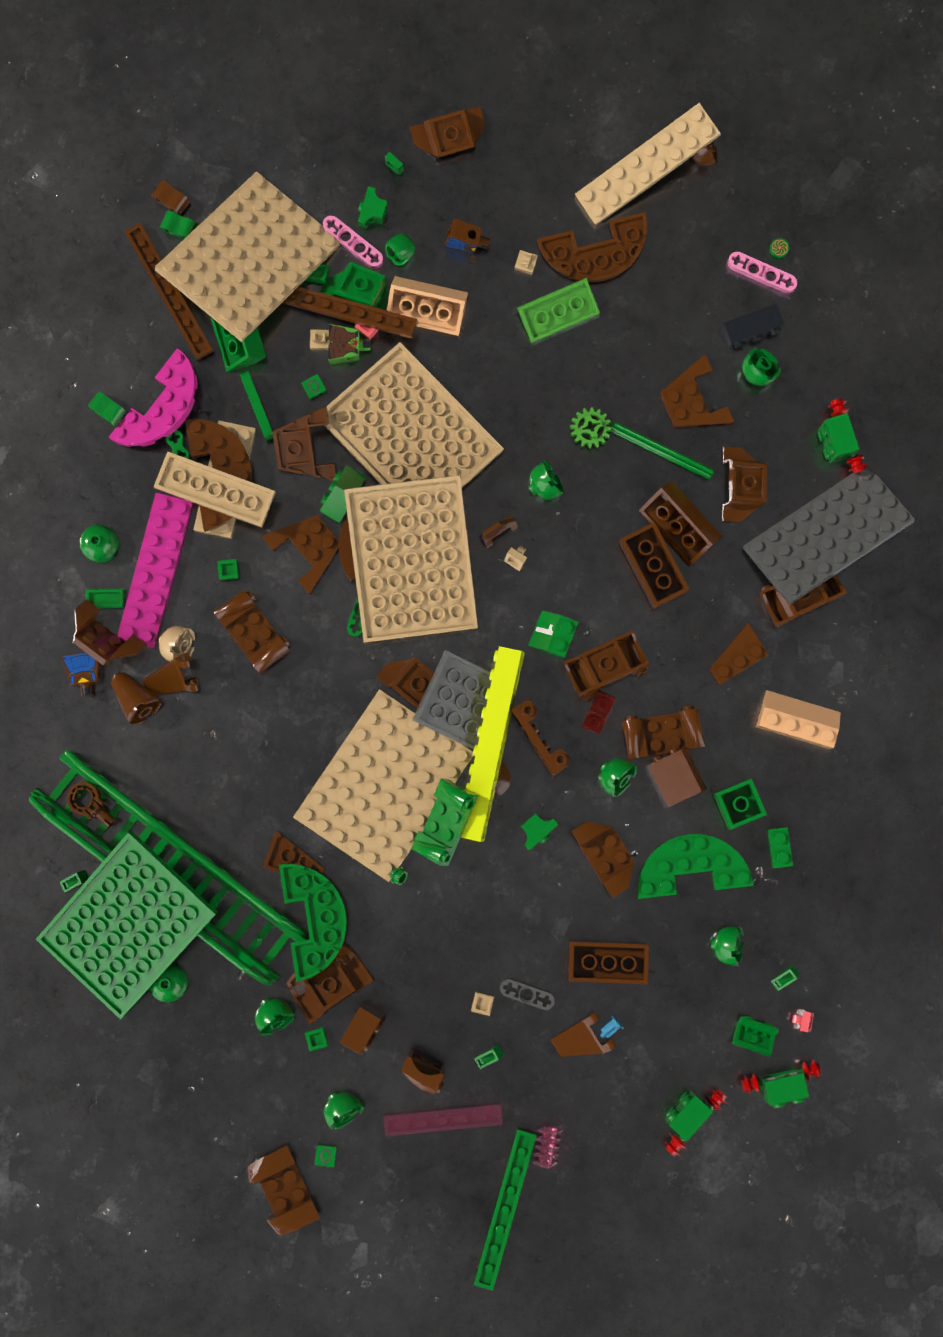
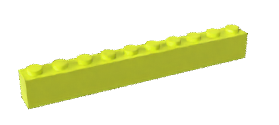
(492, 738)

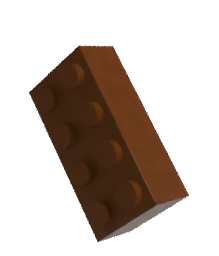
(653, 565)
(608, 962)
(361, 1029)

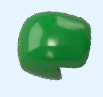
(402, 248)

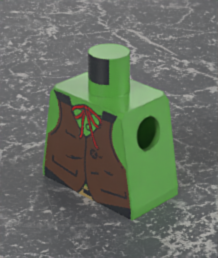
(345, 344)

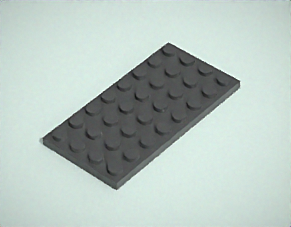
(828, 534)

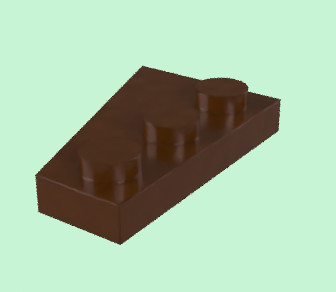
(739, 655)
(285, 852)

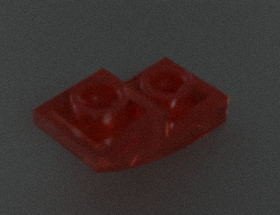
(598, 712)

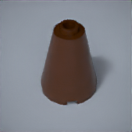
(134, 698)

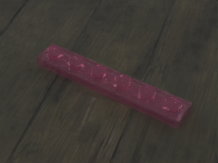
(443, 1120)

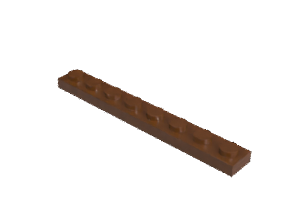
(169, 293)
(352, 312)

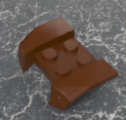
(331, 985)
(284, 1191)

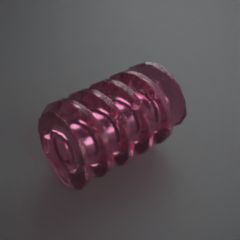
(548, 1147)

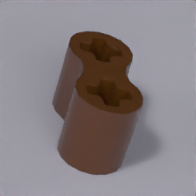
(170, 197)

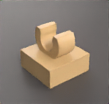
(526, 262)
(319, 339)
(516, 557)

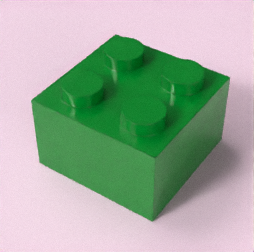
(739, 804)

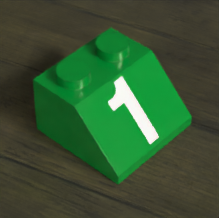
(553, 634)

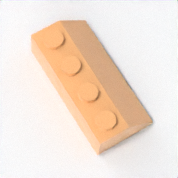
(430, 304)
(799, 720)

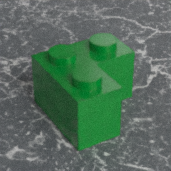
(334, 503)

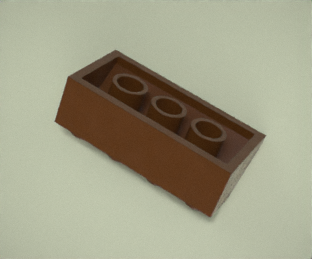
(680, 523)

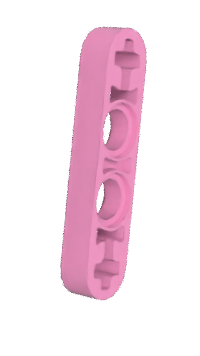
(354, 240)
(760, 276)

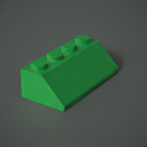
(238, 353)

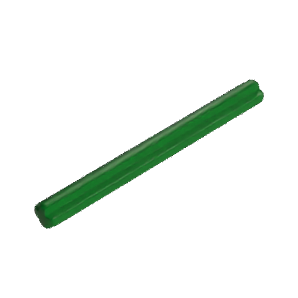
(662, 450)

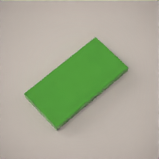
(558, 310)

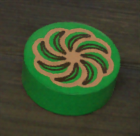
(779, 248)

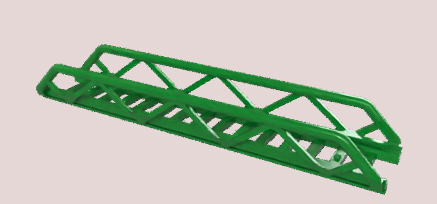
(242, 957)

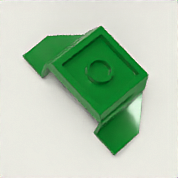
(359, 286)

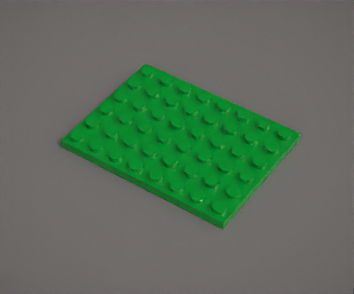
(126, 925)

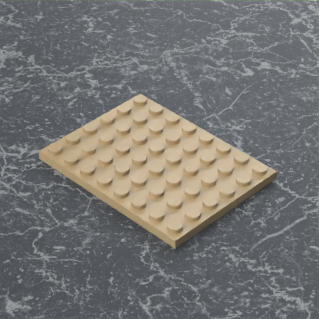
(248, 256)
(408, 424)
(411, 558)
(382, 785)

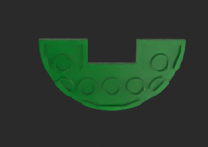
(692, 855)
(324, 917)

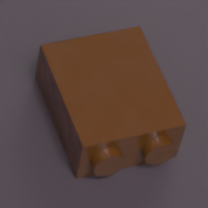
(676, 776)

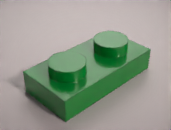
(780, 847)

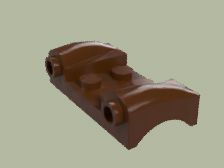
(783, 613)
(252, 631)
(606, 665)
(526, 713)
(663, 733)
(423, 1072)

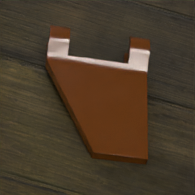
(497, 529)
(171, 677)
(581, 1039)

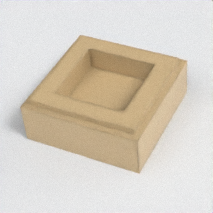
(482, 1003)

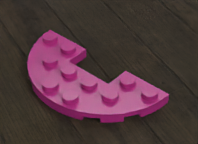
(167, 411)

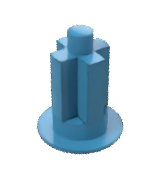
(611, 1027)

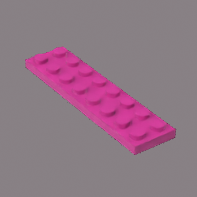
(155, 569)

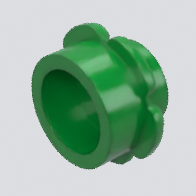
(398, 876)

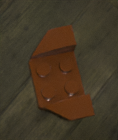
(449, 132)
(746, 484)
(98, 640)
(407, 678)
(606, 855)

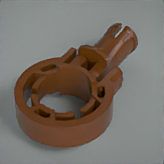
(96, 801)

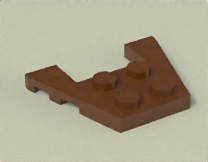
(686, 403)
(295, 446)
(313, 541)

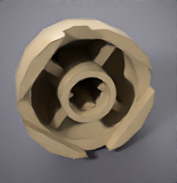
(176, 642)

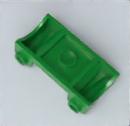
(445, 822)

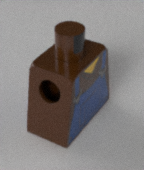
(465, 237)
(82, 671)

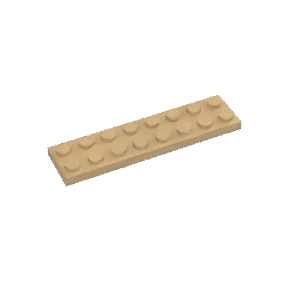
(648, 164)

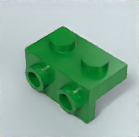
(754, 1035)

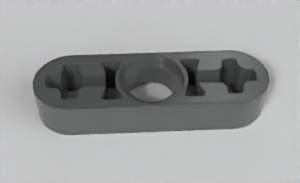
(539, 1004)

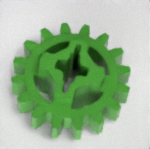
(593, 436)

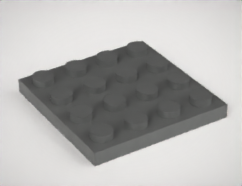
(455, 700)

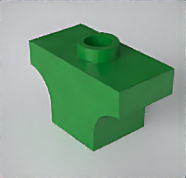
(372, 209)
(537, 830)

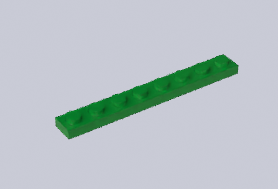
(505, 1209)

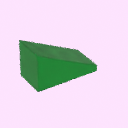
(74, 881)
(786, 977)
(489, 1057)

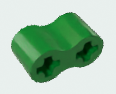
(177, 225)
(107, 409)
(179, 447)

